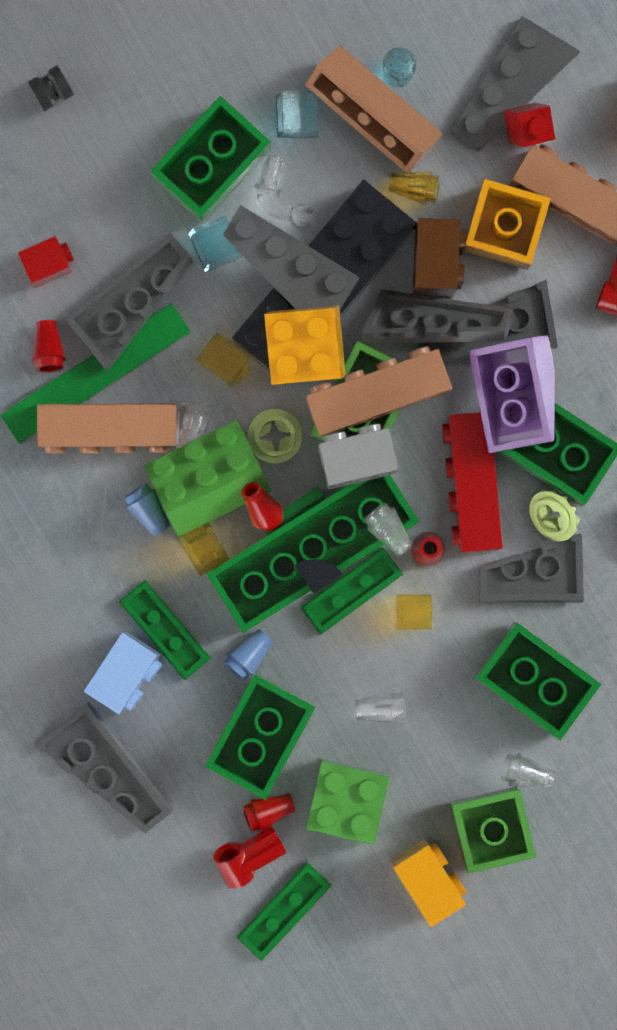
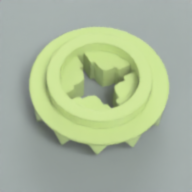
(262, 426)
(553, 527)

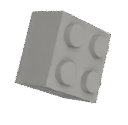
(358, 456)

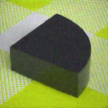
(317, 573)

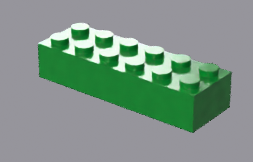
(334, 531)

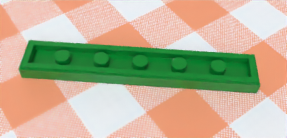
(90, 376)

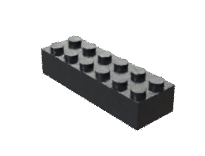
(358, 238)

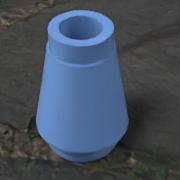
(147, 509)
(248, 655)

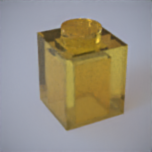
(224, 360)
(203, 548)
(413, 611)

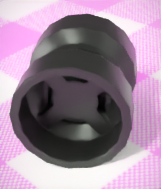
(44, 92)

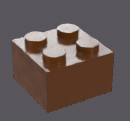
(436, 257)

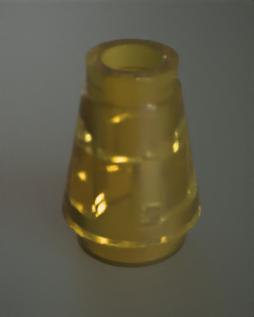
(417, 186)

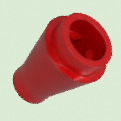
(48, 349)
(262, 508)
(419, 554)
(264, 813)

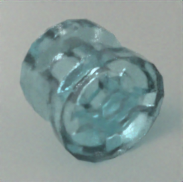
(399, 74)

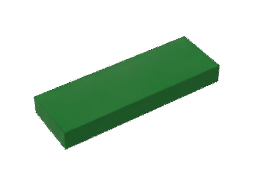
(351, 590)
(165, 630)
(284, 911)

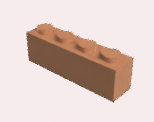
(373, 109)
(571, 191)
(379, 392)
(107, 426)

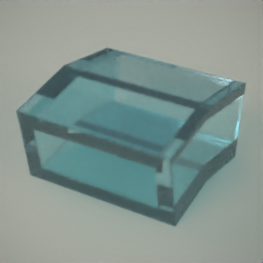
(297, 114)
(211, 246)

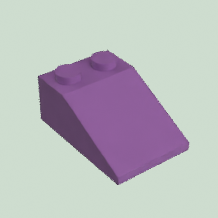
(515, 392)

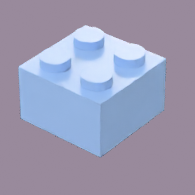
(123, 672)

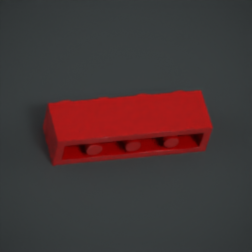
(473, 484)

